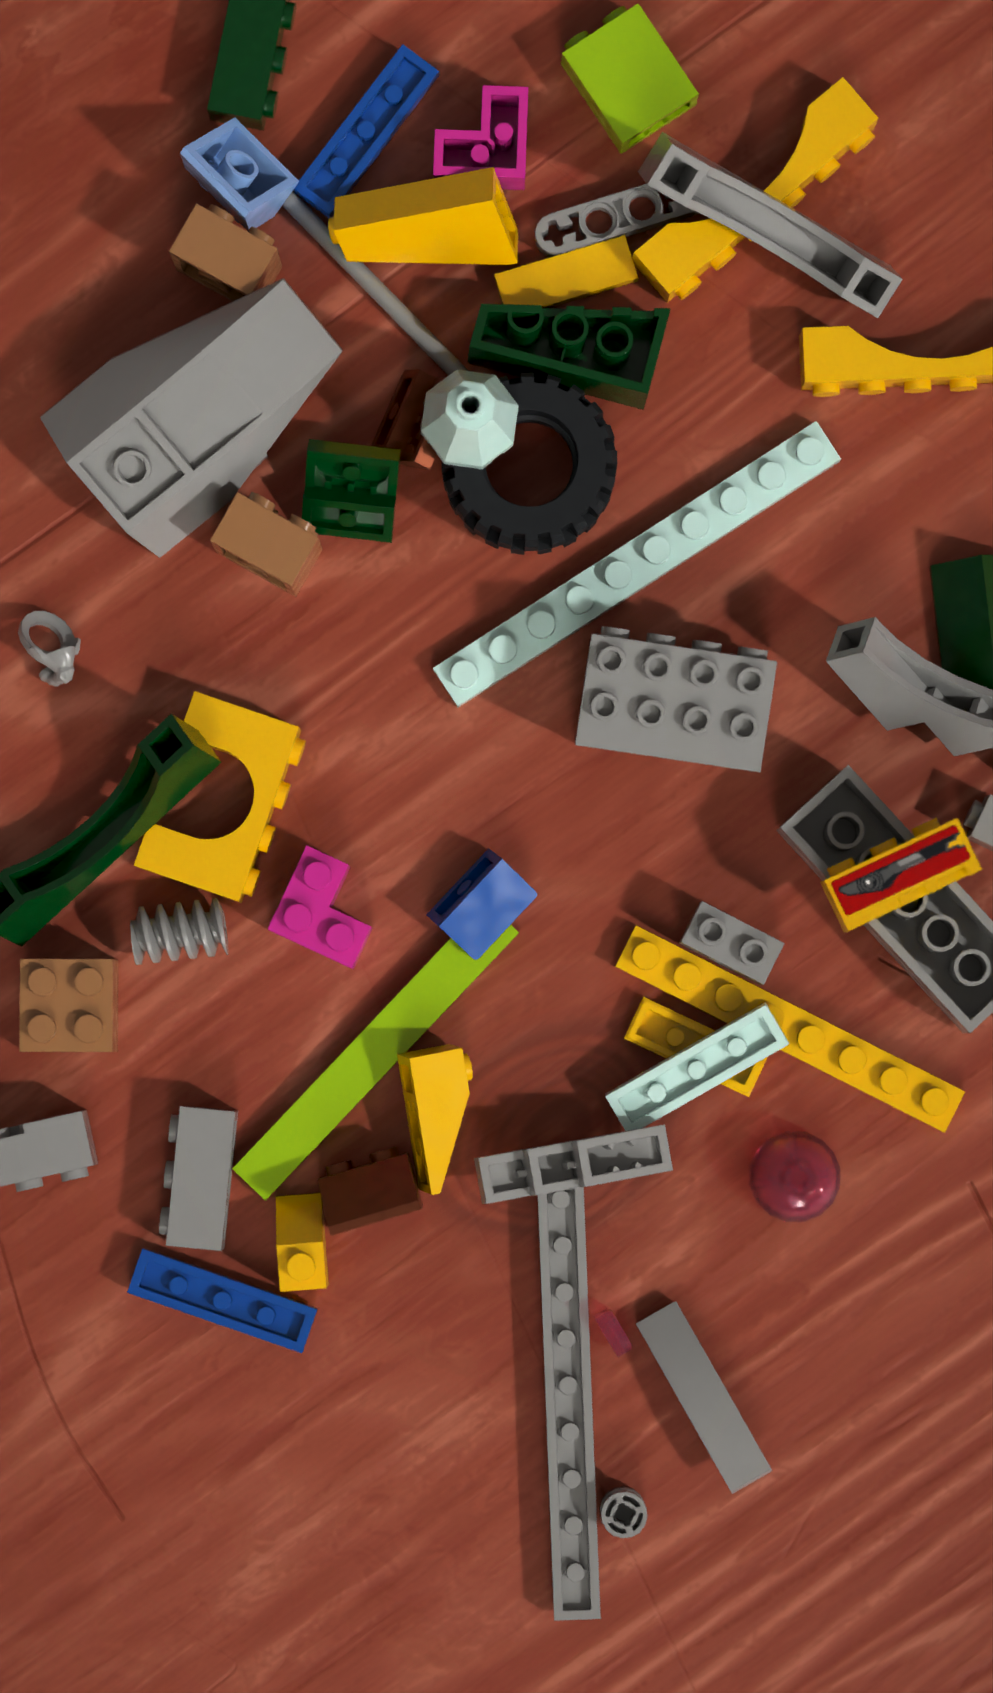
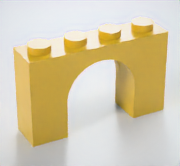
(228, 862)

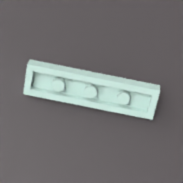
(697, 1068)

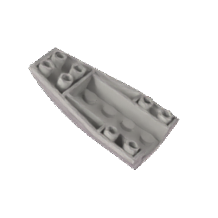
(192, 412)

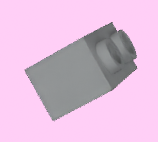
(731, 943)

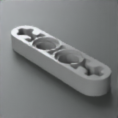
(622, 221)

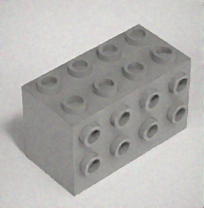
(676, 700)

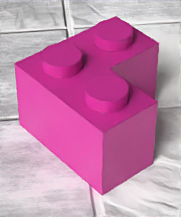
(498, 143)
(307, 911)

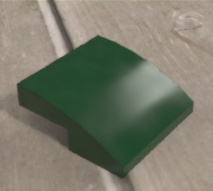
(351, 490)

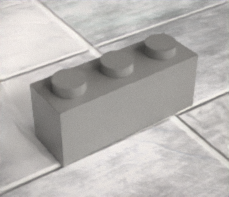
(199, 1178)

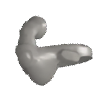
(58, 662)

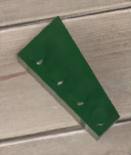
(596, 350)

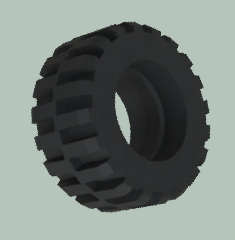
(578, 505)

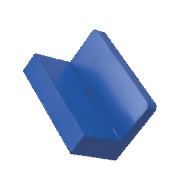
(482, 904)

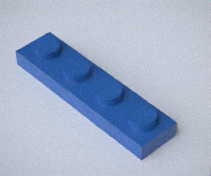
(366, 130)
(222, 1300)

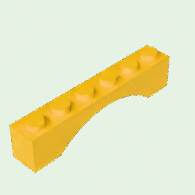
(684, 251)
(844, 359)

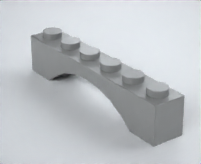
(770, 223)

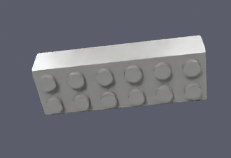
(937, 938)

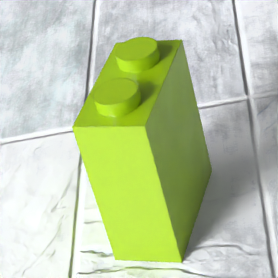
(628, 77)

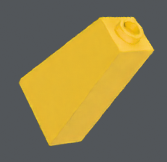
(428, 221)

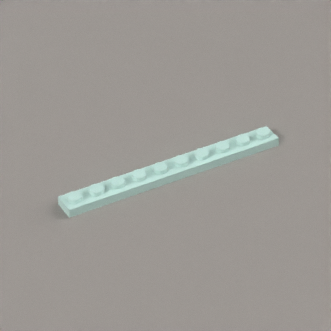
(636, 564)

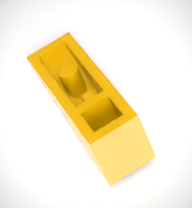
(435, 1103)

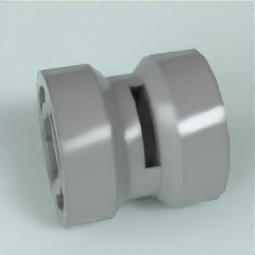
(620, 1504)

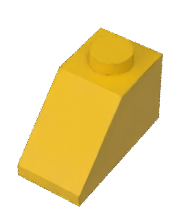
(301, 1242)

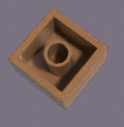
(223, 254)
(267, 543)
(68, 1005)

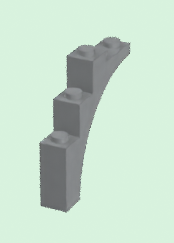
(910, 690)

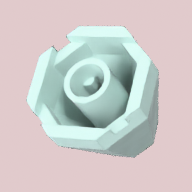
(464, 437)

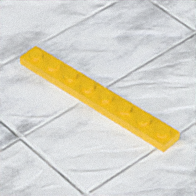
(809, 1036)

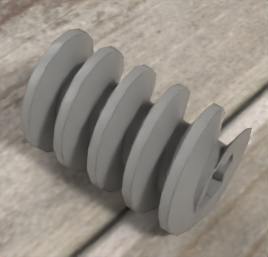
(178, 932)

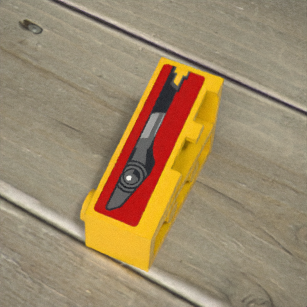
(899, 873)

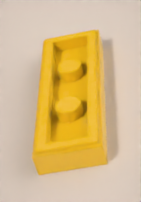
(569, 275)
(670, 1032)

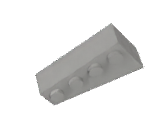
(45, 1149)

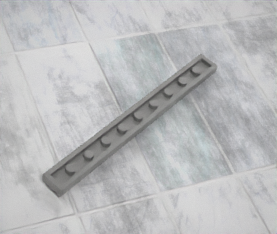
(569, 1405)

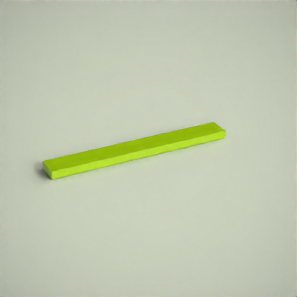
(363, 1064)

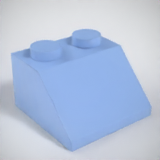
(239, 173)

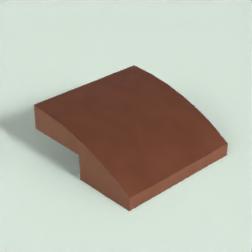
(403, 420)

